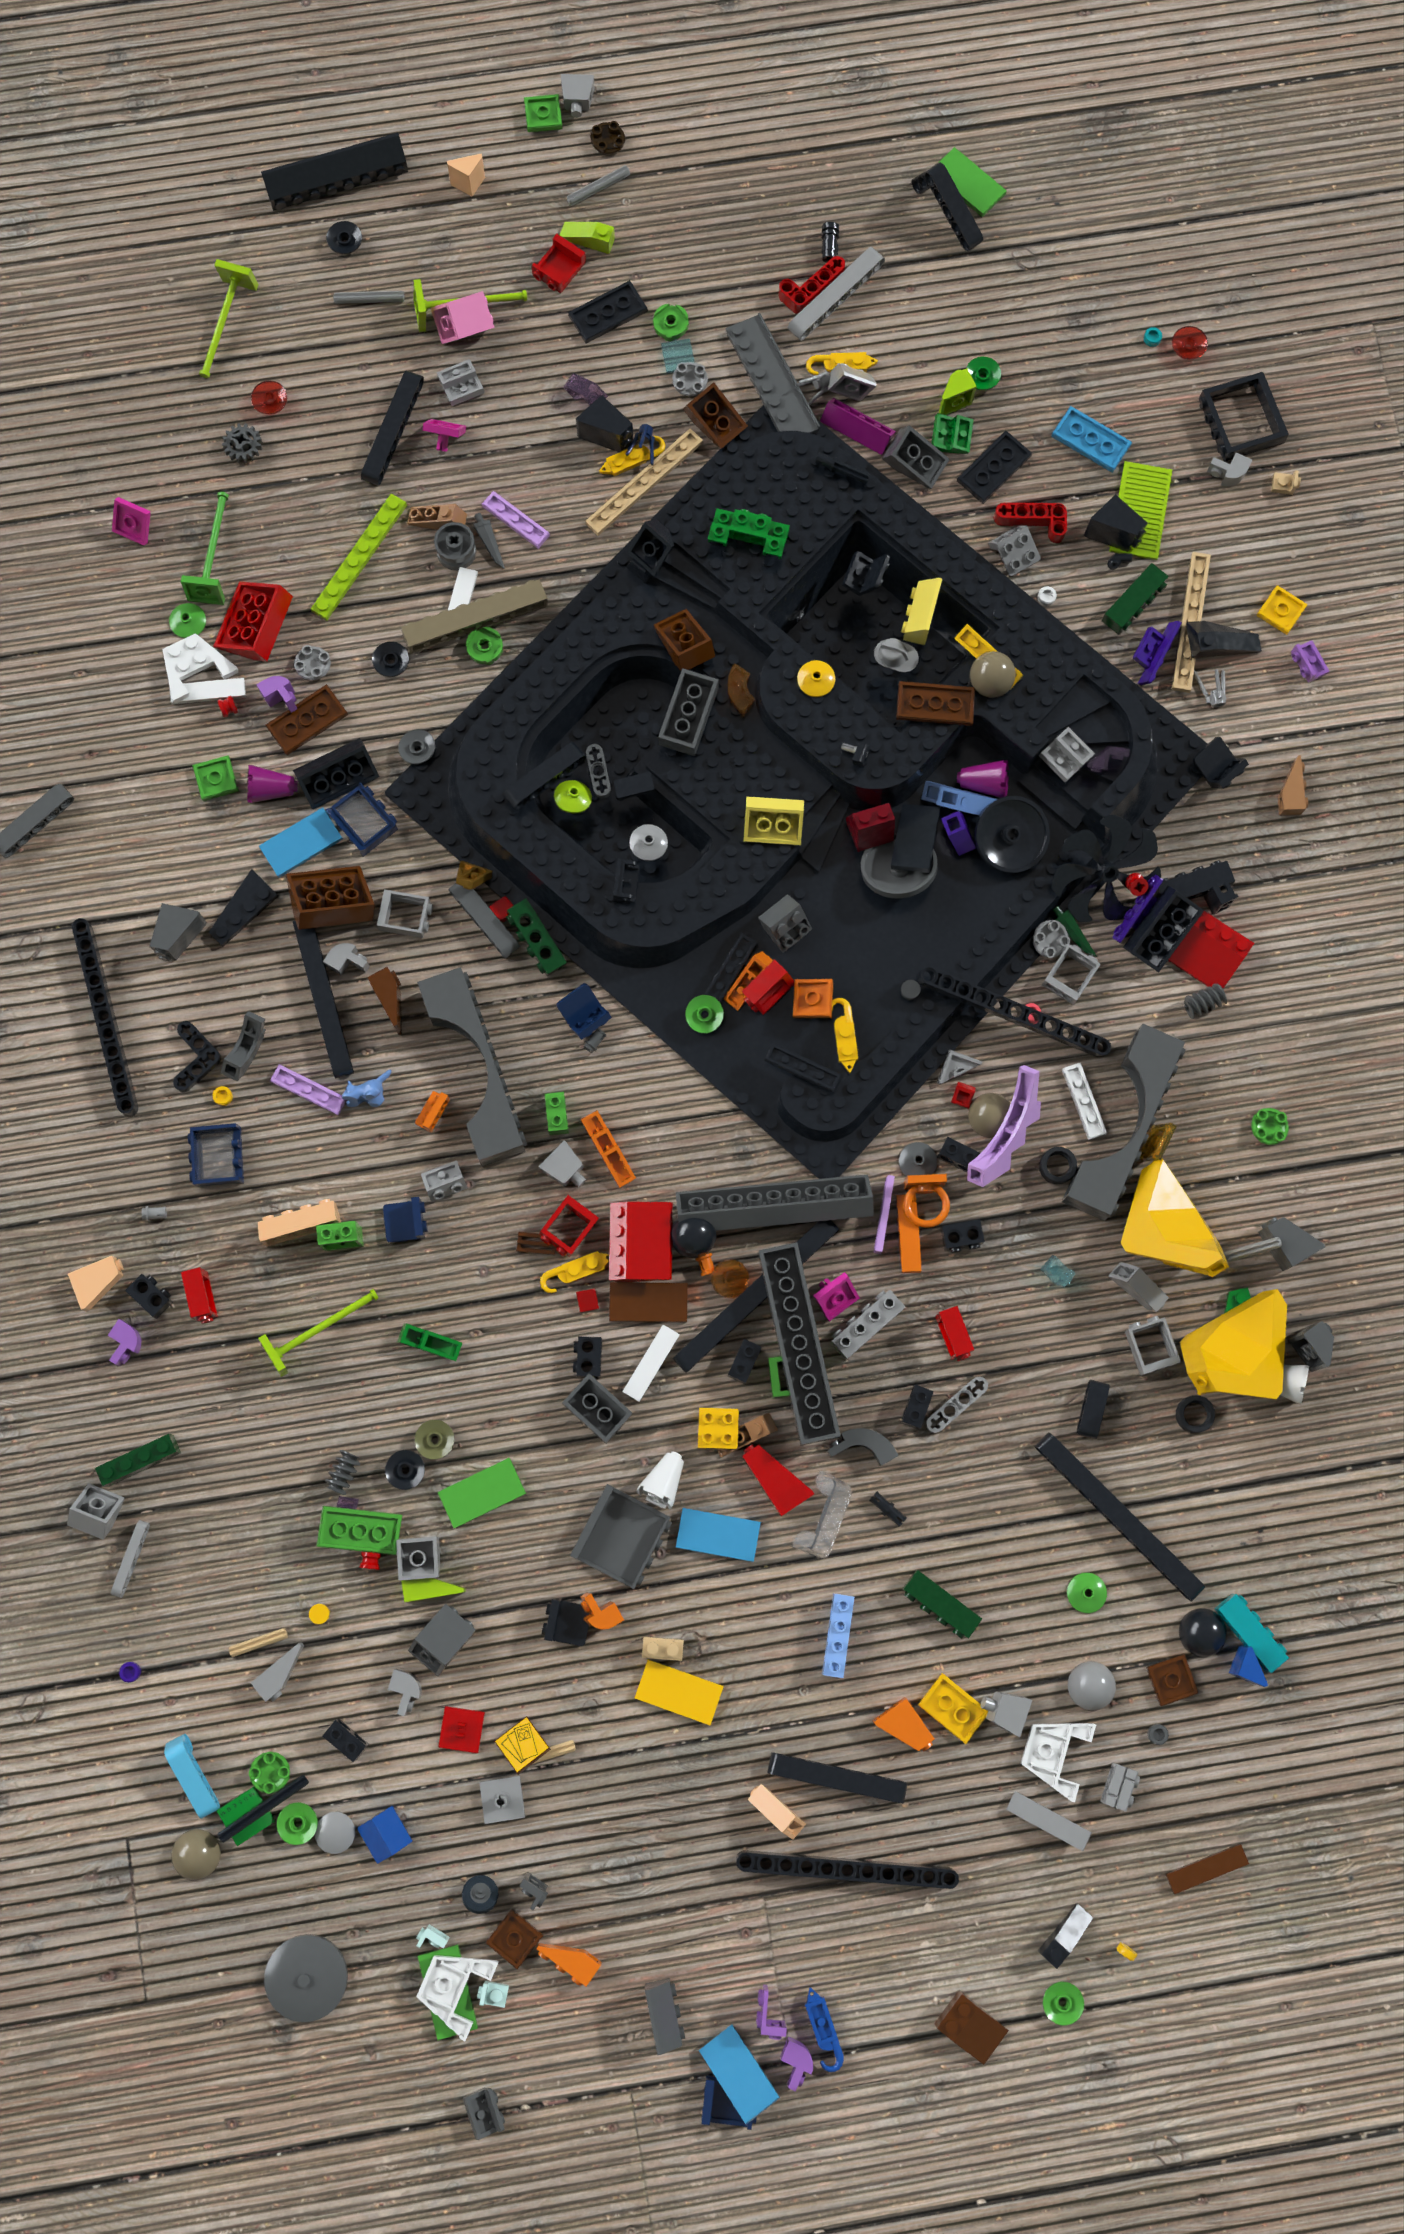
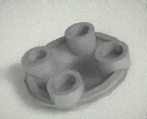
(689, 378)
(312, 662)
(1050, 938)
(335, 1832)

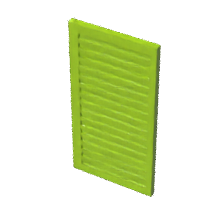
(1146, 492)

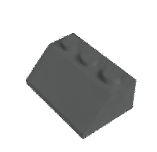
(1314, 1345)
(597, 1408)
(664, 2015)

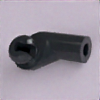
(1118, 558)

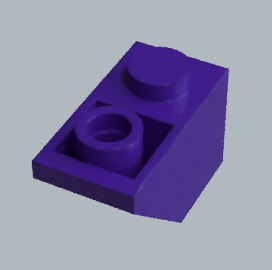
(959, 833)

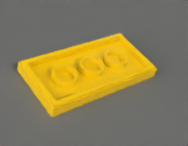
(679, 1692)

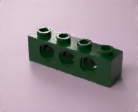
(524, 910)

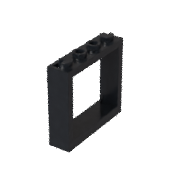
(1268, 405)

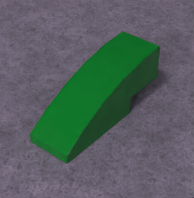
(429, 1342)

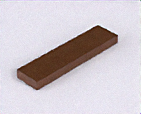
(1207, 1868)

